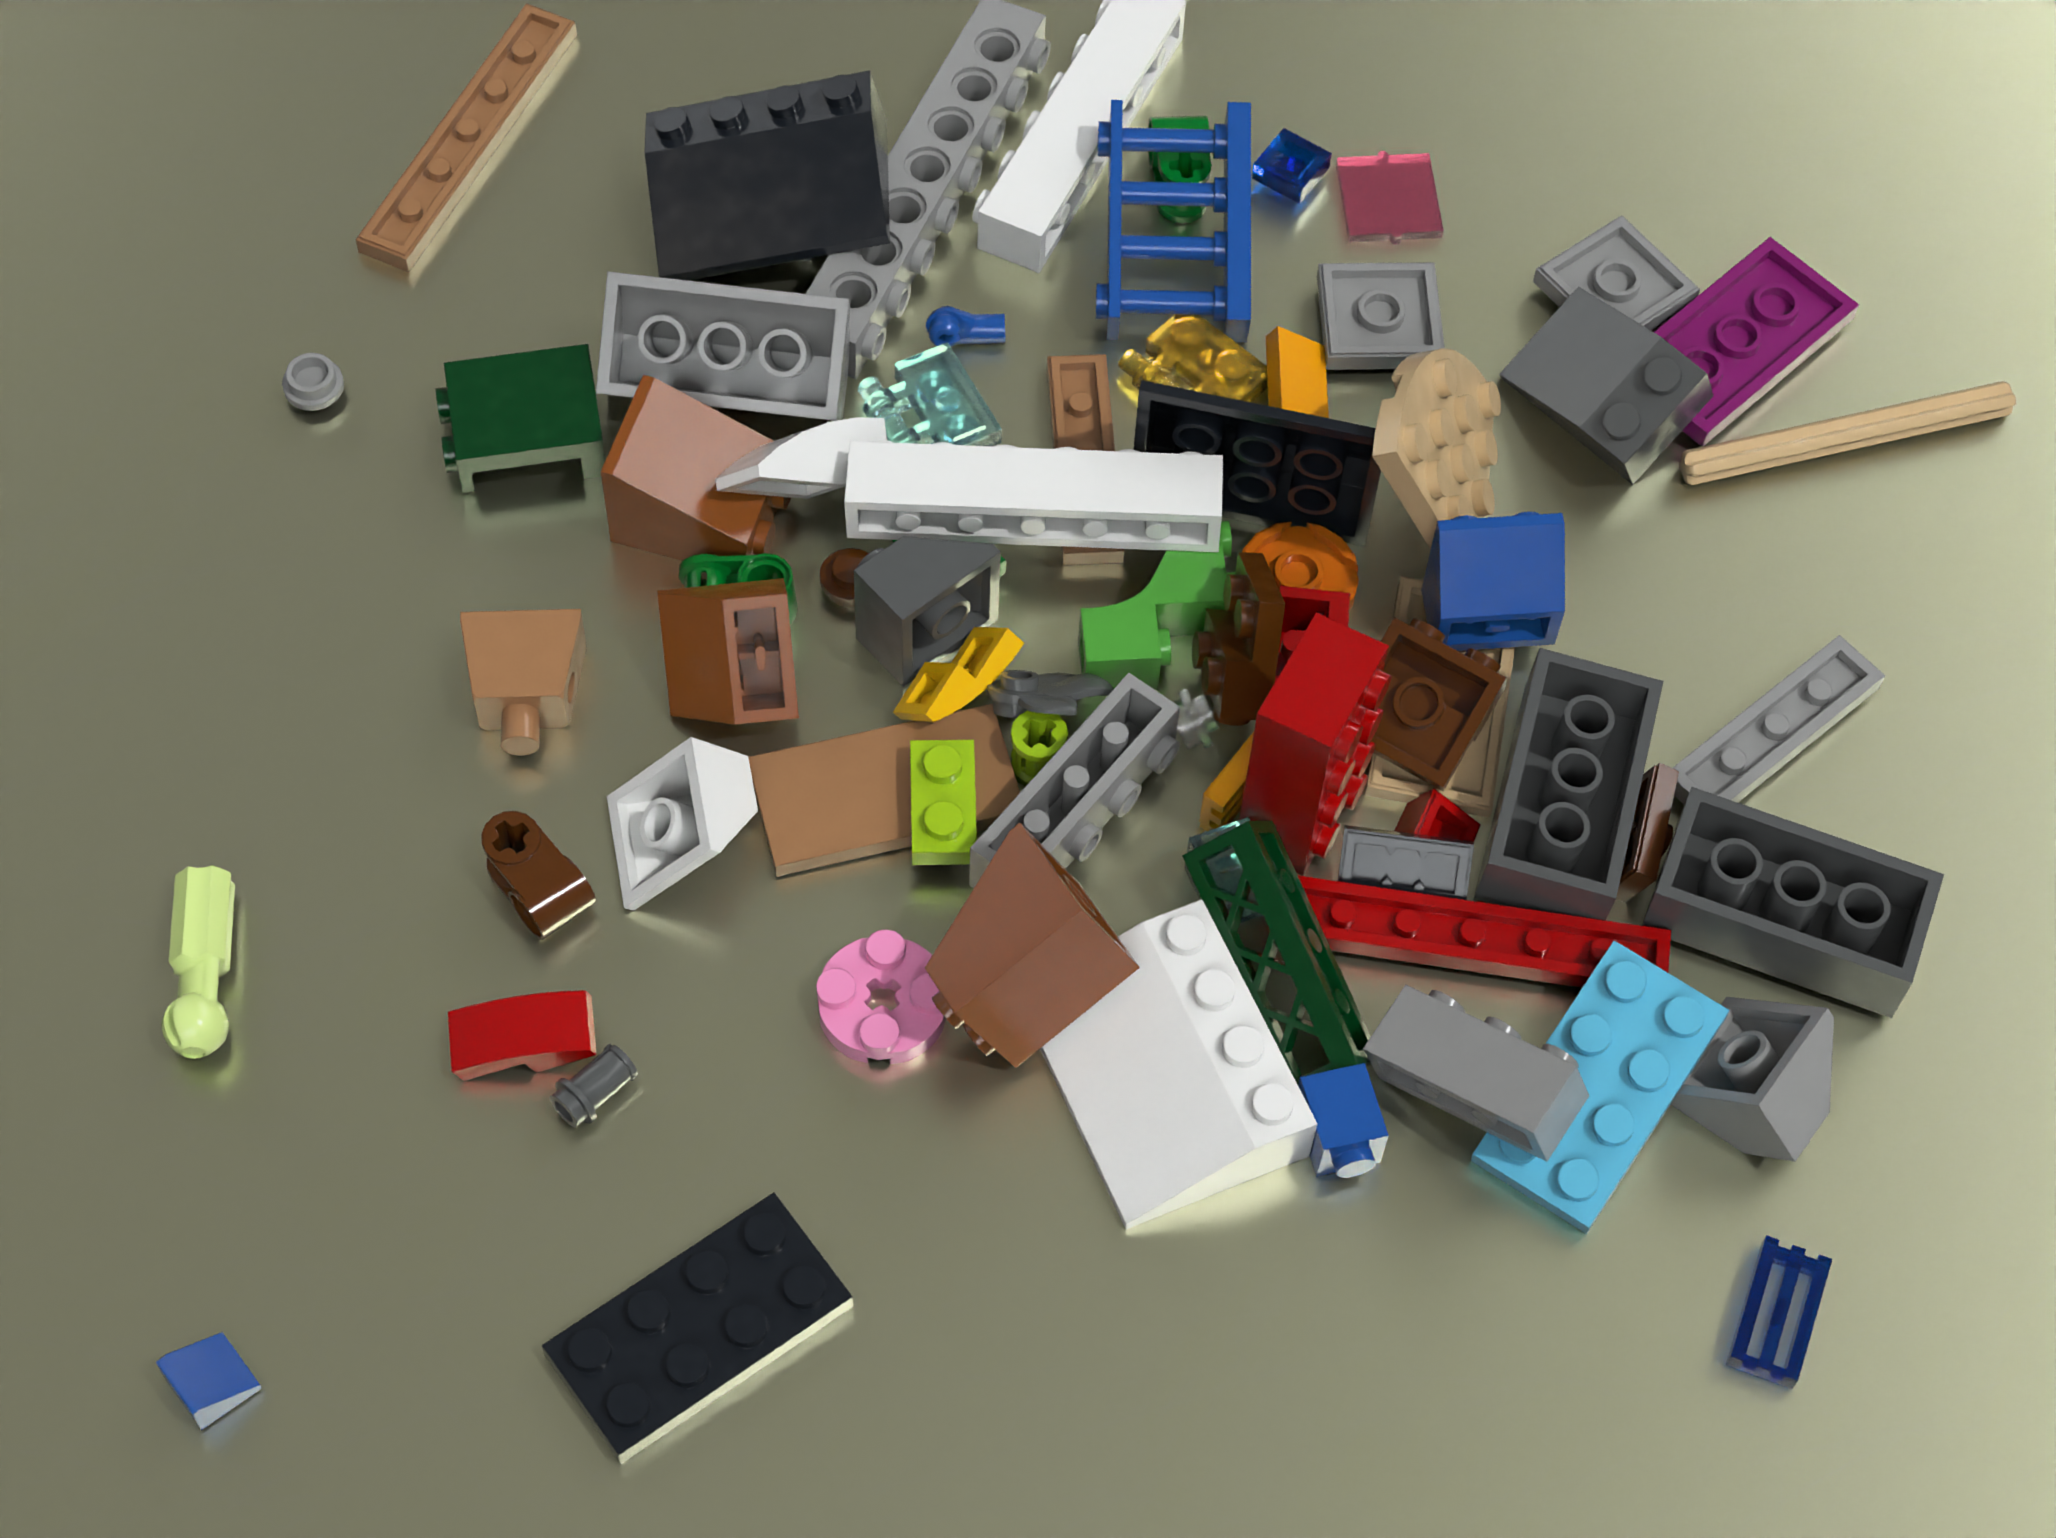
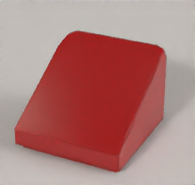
(1437, 816)

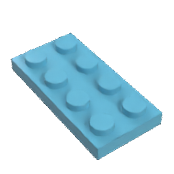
(1635, 1047)

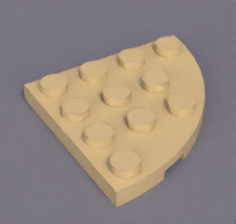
(1439, 438)

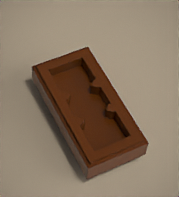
(1649, 832)

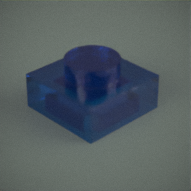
(1291, 165)

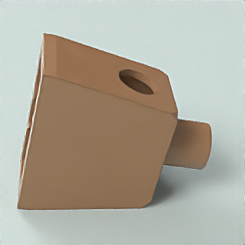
(523, 671)

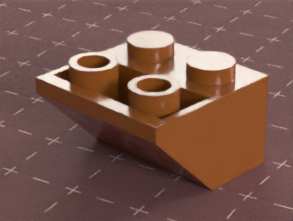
(729, 652)

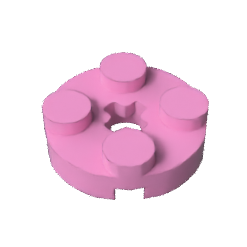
(879, 1034)

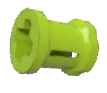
(1035, 743)

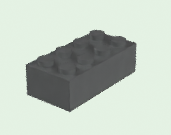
(1569, 788)
(1794, 902)

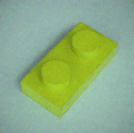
(942, 801)

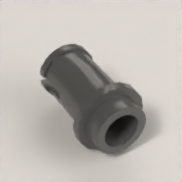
(592, 1086)

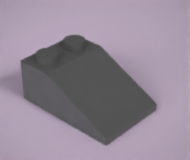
(1609, 383)

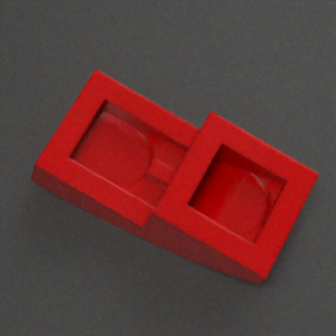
(519, 1030)

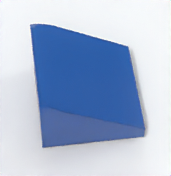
(208, 1378)

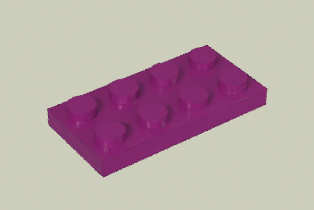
(1755, 330)

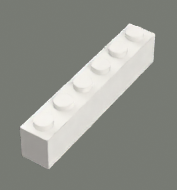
(1058, 157)
(1034, 496)

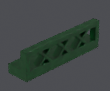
(1293, 932)

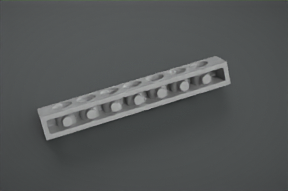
(935, 164)

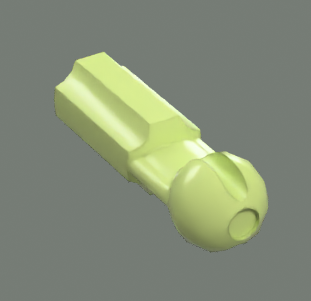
(199, 956)

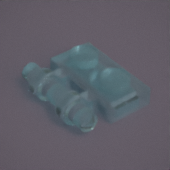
(941, 397)

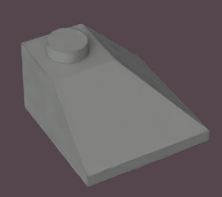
(1764, 1077)

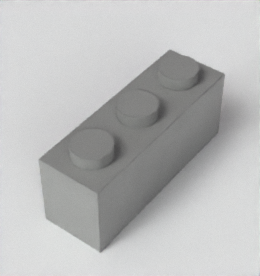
(1478, 1070)

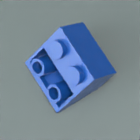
(1497, 580)

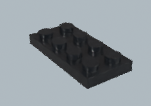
(697, 1327)

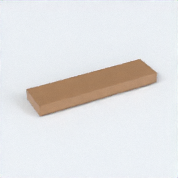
(1082, 421)

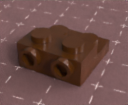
(1241, 642)
(1433, 701)

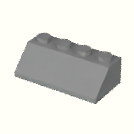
(726, 345)

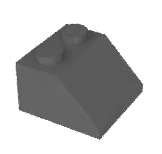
(924, 600)

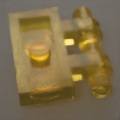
(1199, 357)

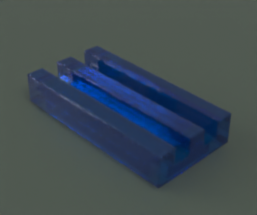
(1794, 1262)

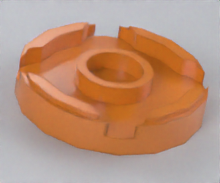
(1307, 558)

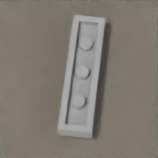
(1780, 723)

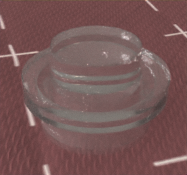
(1195, 720)

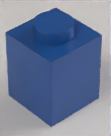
(1349, 1121)

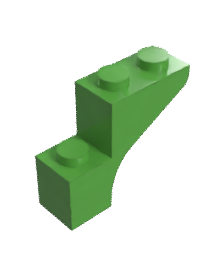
(1138, 631)

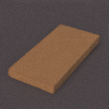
(854, 790)

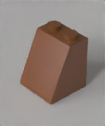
(665, 476)
(1025, 953)

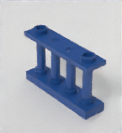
(1226, 195)

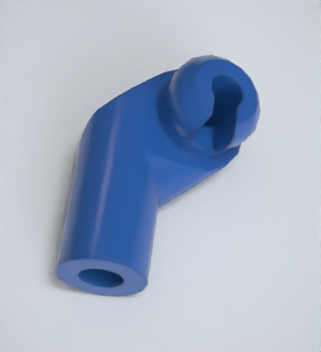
(961, 327)

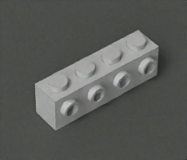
(1090, 777)

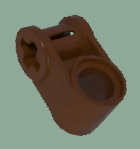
(534, 874)

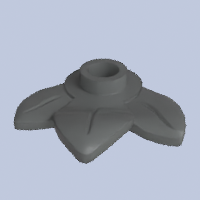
(1044, 692)

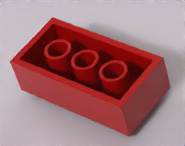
(1316, 738)

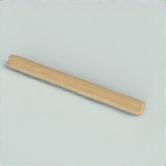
(1846, 433)

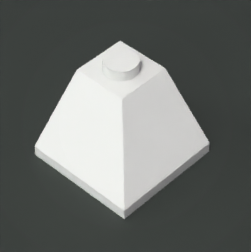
(678, 816)

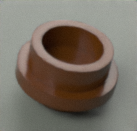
(838, 575)

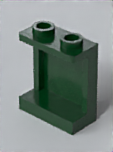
(520, 412)

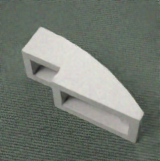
(802, 462)

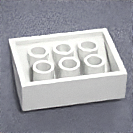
(1179, 1075)

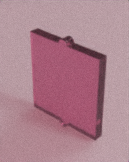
(1389, 197)

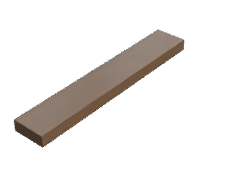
(466, 138)

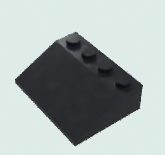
(768, 177)
(1274, 459)

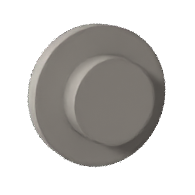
(312, 382)

